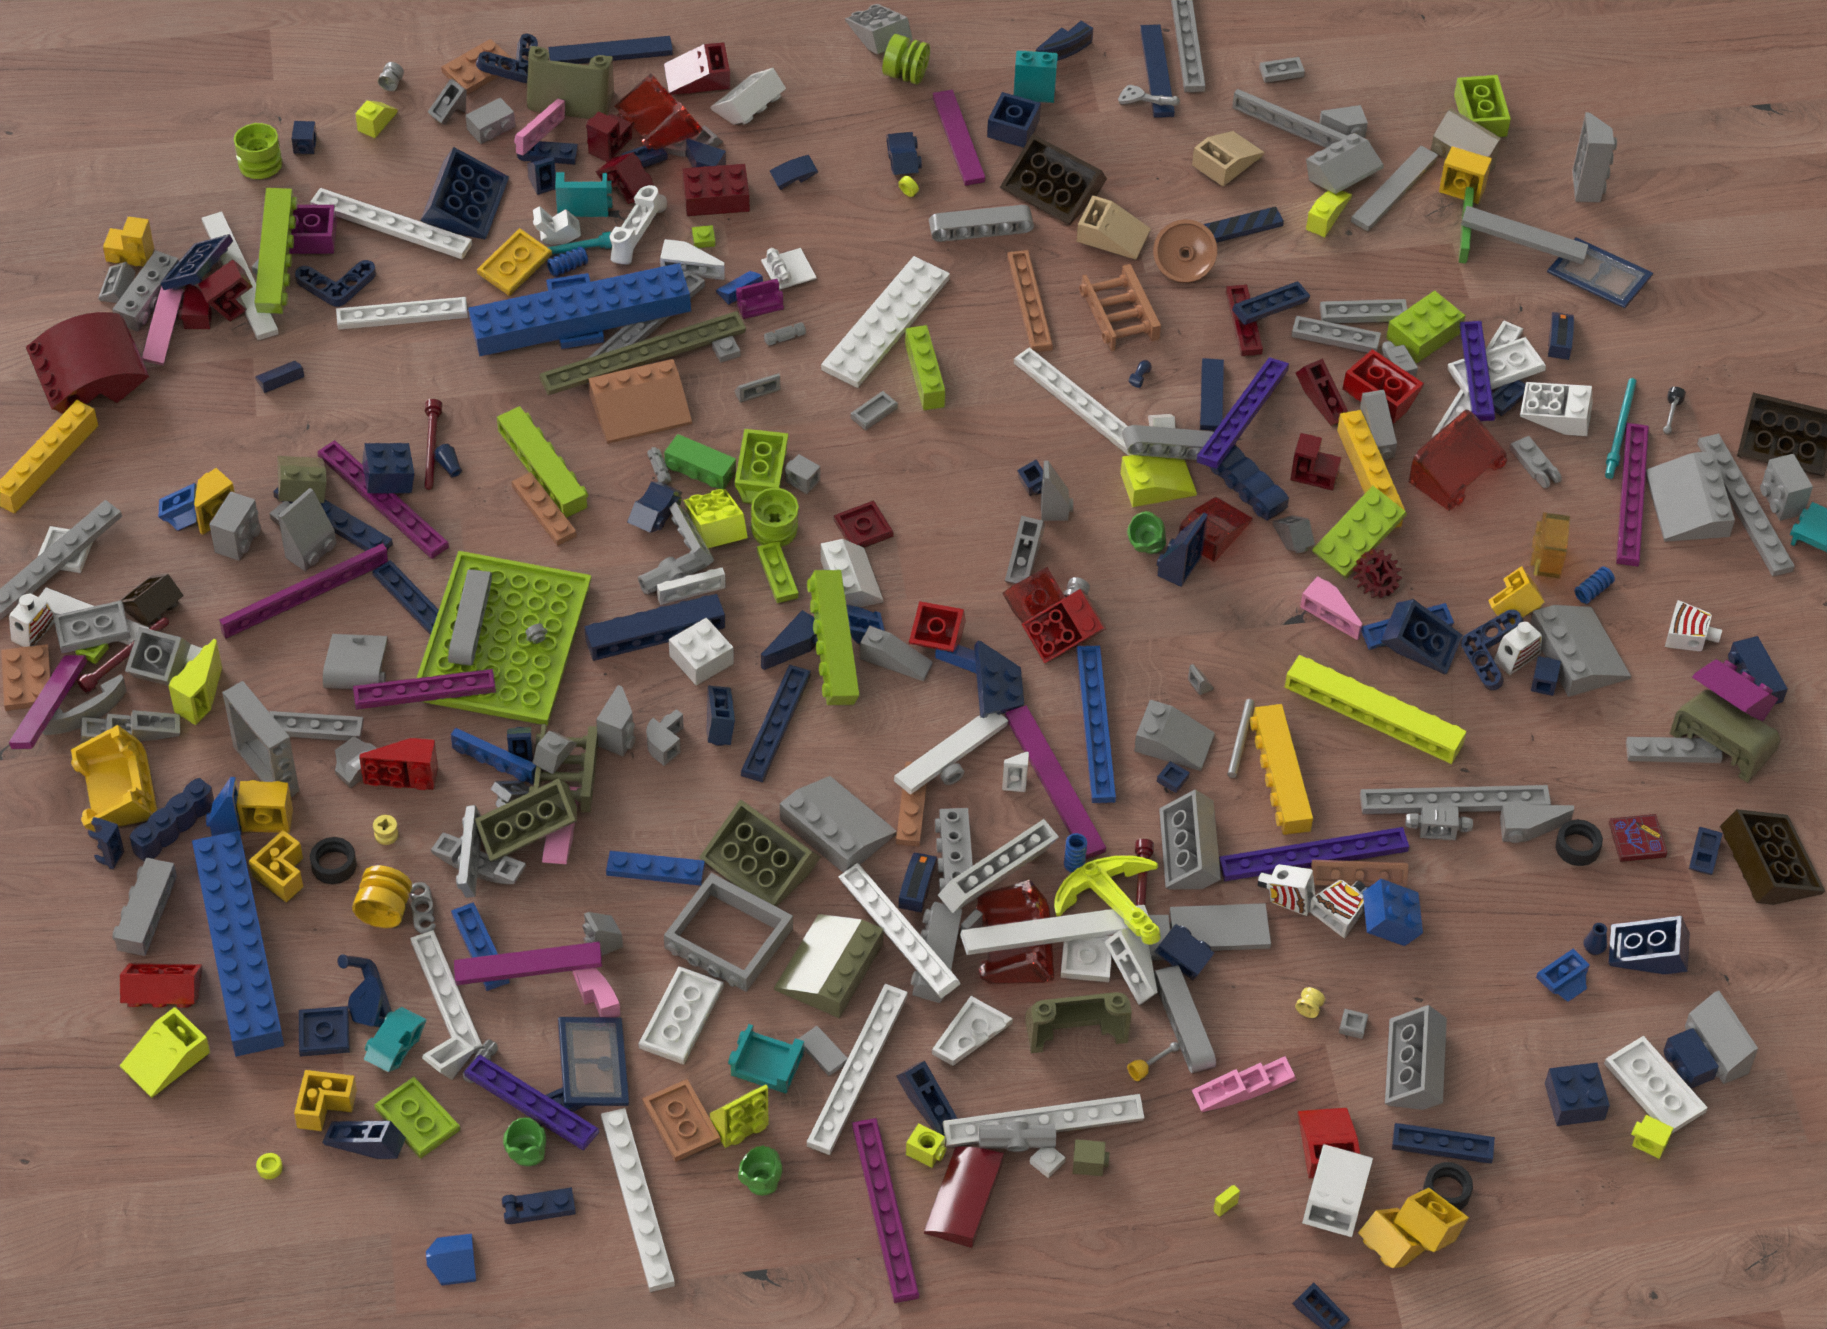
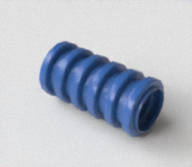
(569, 261)
(1594, 585)
(1075, 852)

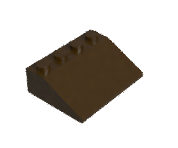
(1053, 180)
(1785, 428)
(1771, 857)

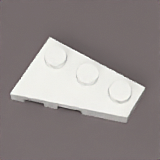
(969, 1030)

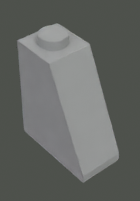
(1378, 418)

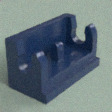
(108, 842)

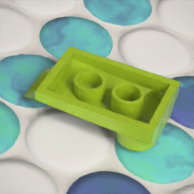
(760, 462)

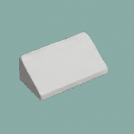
(1015, 773)

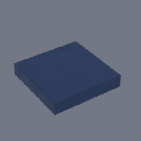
(324, 1031)

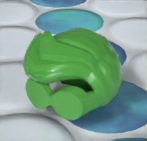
(1147, 533)
(525, 1142)
(761, 1170)

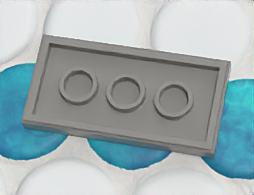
(1226, 925)

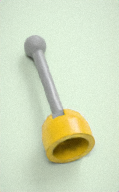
(1139, 1068)

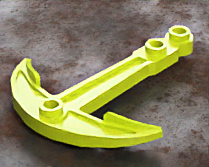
(1097, 876)

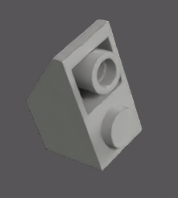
(604, 930)

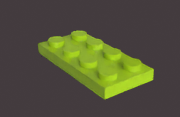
(1359, 531)

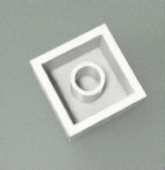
(701, 651)

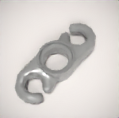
(425, 898)

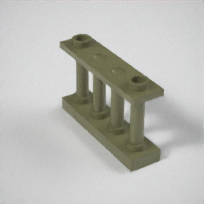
(584, 777)

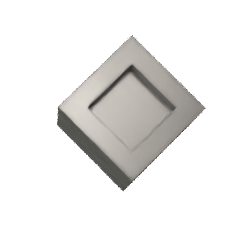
(802, 473)

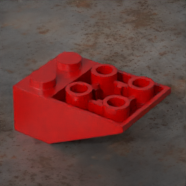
(1063, 626)
(401, 764)
(1325, 1127)

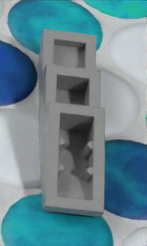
(141, 725)

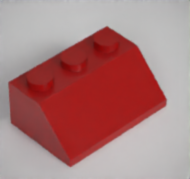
(1378, 373)
(160, 984)

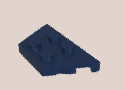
(997, 681)

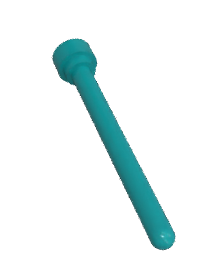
(602, 241)

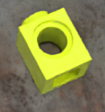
(925, 1136)
(1651, 1136)

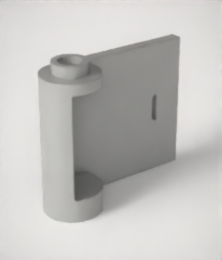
(354, 661)

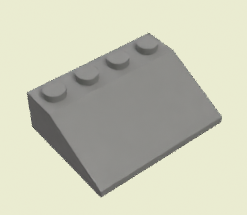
(1691, 498)
(1581, 645)
(835, 823)

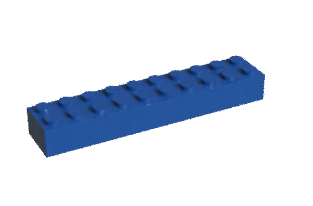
(579, 309)
(237, 944)

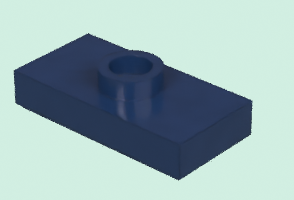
(649, 157)

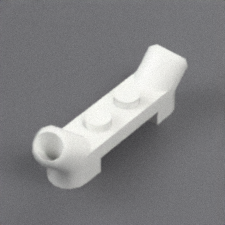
(626, 237)

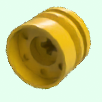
(382, 896)

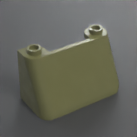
(581, 86)
(1728, 729)
(1108, 1010)

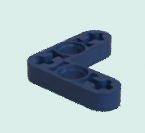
(519, 64)
(335, 288)
(1483, 642)

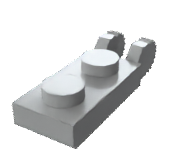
(1535, 461)

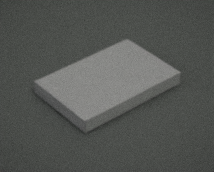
(91, 626)

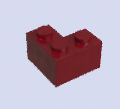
(607, 135)
(626, 174)
(225, 288)
(1313, 466)

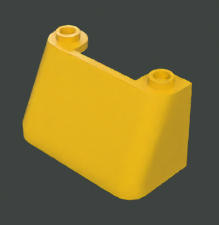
(115, 778)

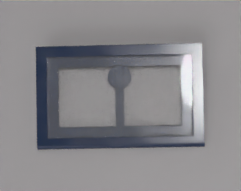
(1603, 275)
(593, 1061)

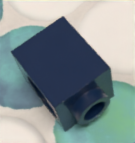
(304, 137)

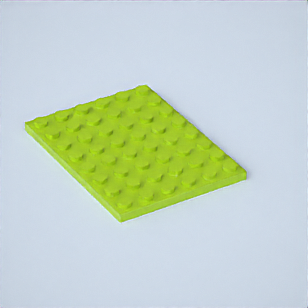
(523, 672)

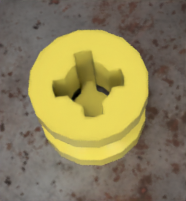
(390, 833)
(1310, 1002)

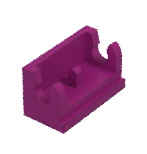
(759, 298)

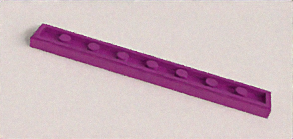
(1632, 494)
(386, 503)
(303, 591)
(1054, 779)
(885, 1211)

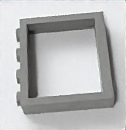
(251, 721)
(745, 902)

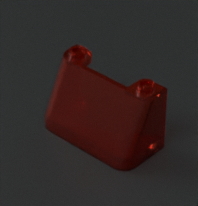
(657, 115)
(1455, 460)
(1017, 965)

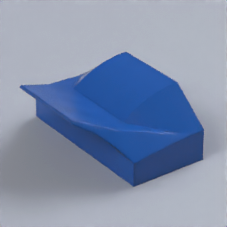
(179, 507)
(1565, 975)

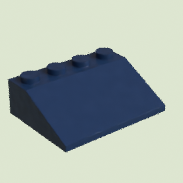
(465, 196)

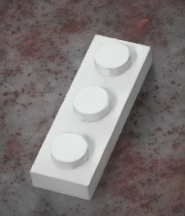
(691, 586)

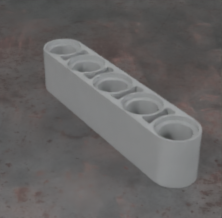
(981, 223)
(1164, 441)
(470, 617)
(1184, 1019)

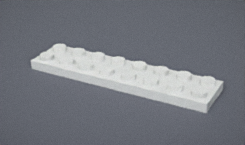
(885, 322)

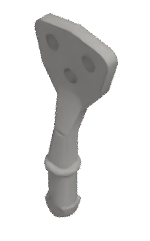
(1135, 93)

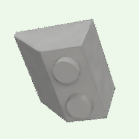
(616, 724)

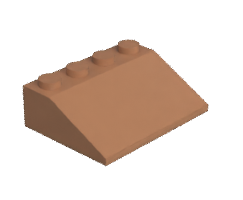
(639, 401)

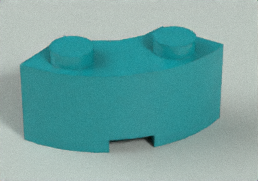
(394, 1039)

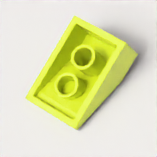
(1155, 479)

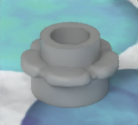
(536, 633)

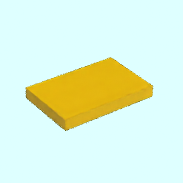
(514, 262)

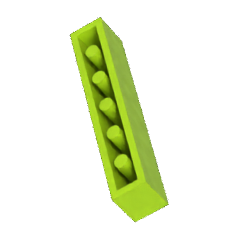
(274, 250)
(541, 460)
(833, 637)

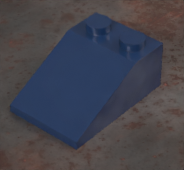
(1183, 552)
(1421, 636)
(1651, 945)

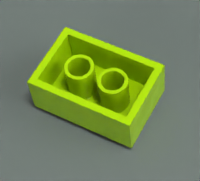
(1483, 103)
(1425, 326)

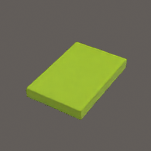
(417, 1117)

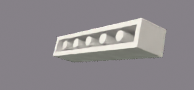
(998, 866)

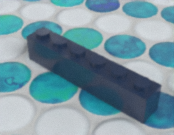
(651, 626)

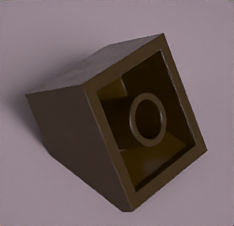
(152, 598)

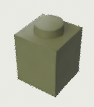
(1090, 1157)

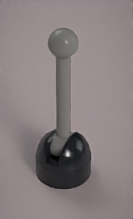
(1675, 397)

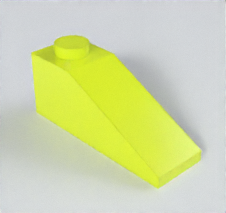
(1326, 211)

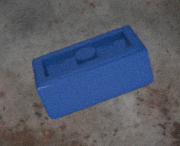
(728, 291)
(961, 657)

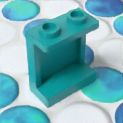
(1035, 75)
(583, 198)
(1812, 527)
(766, 1060)

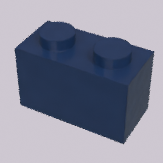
(1185, 951)
(1690, 1058)

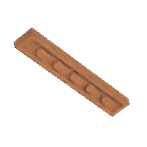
(1030, 301)

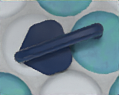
(369, 1001)

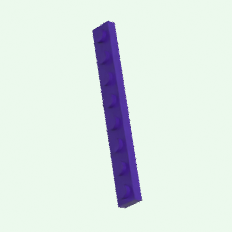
(1242, 413)
(1301, 855)

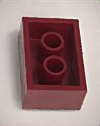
(716, 190)

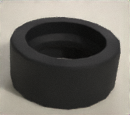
(329, 845)
(1573, 856)
(1455, 1172)

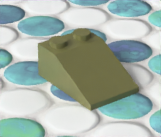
(299, 475)

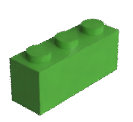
(700, 462)

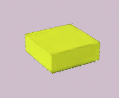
(1226, 1200)

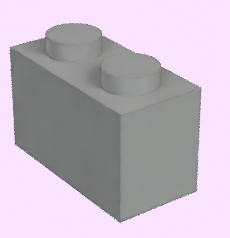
(490, 120)

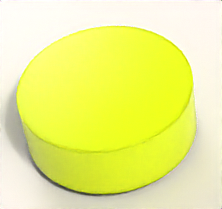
(908, 186)
(269, 1166)

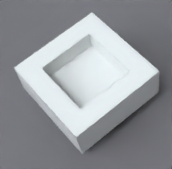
(1047, 1161)

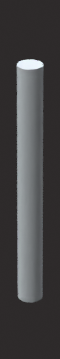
(1241, 737)

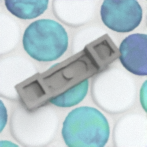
(94, 708)
(499, 871)

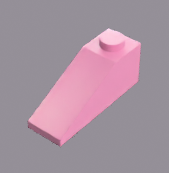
(1330, 606)

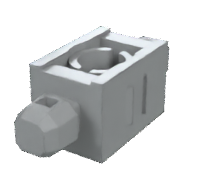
(1400, 357)
(1439, 822)

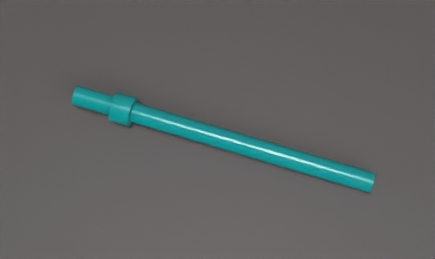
(1613, 457)

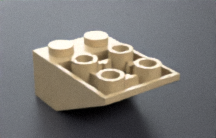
(1225, 156)
(1111, 228)

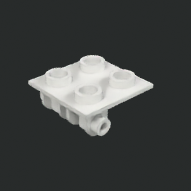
(788, 267)

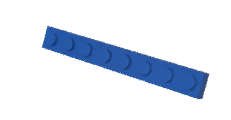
(1096, 724)

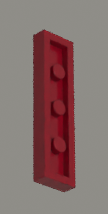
(1247, 335)

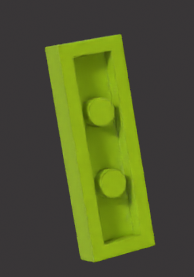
(777, 572)

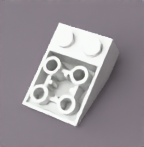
(1558, 407)
(1337, 1190)

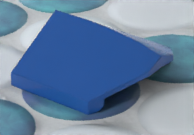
(860, 620)
(452, 1259)

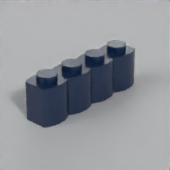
(1252, 484)
(168, 822)

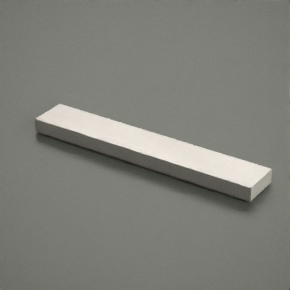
(401, 313)
(949, 751)
(445, 989)

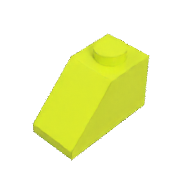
(373, 117)

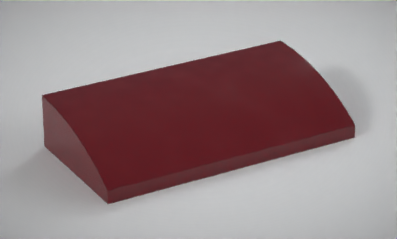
(964, 1195)

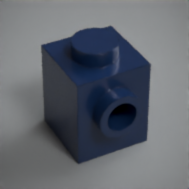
(1031, 477)
(1545, 675)

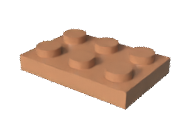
(464, 68)
(24, 675)
(681, 1120)

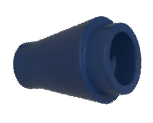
(447, 458)
(1596, 939)

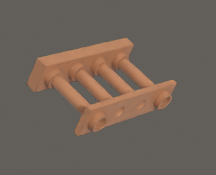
(1135, 295)

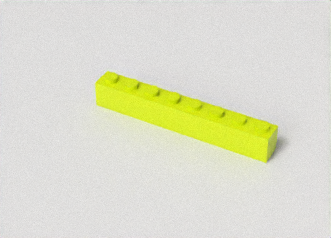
(1375, 709)

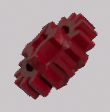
(1377, 573)

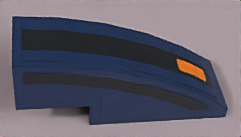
(1069, 42)
(1561, 335)
(917, 882)

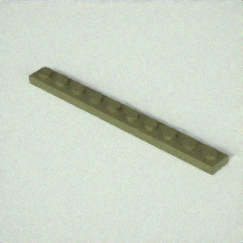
(642, 352)

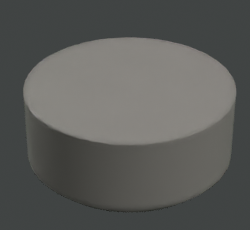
(952, 774)

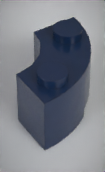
(903, 153)
(653, 507)

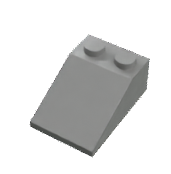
(306, 531)
(1173, 736)

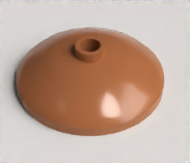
(1181, 237)

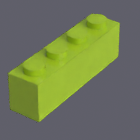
(925, 367)

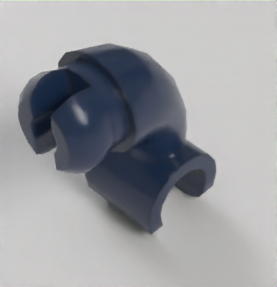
(1136, 379)

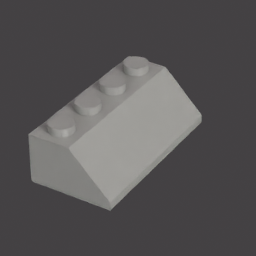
(1593, 159)
(1189, 842)
(1416, 1059)

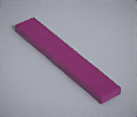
(958, 137)
(424, 689)
(48, 702)
(528, 963)

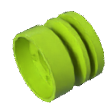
(906, 59)
(258, 150)
(774, 516)

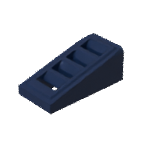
(1316, 1316)

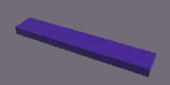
(1477, 370)
(531, 1102)

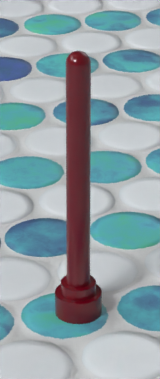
(433, 410)
(89, 681)
(1143, 848)

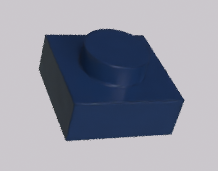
(1173, 777)

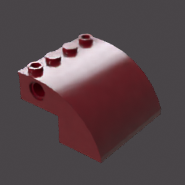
(87, 358)

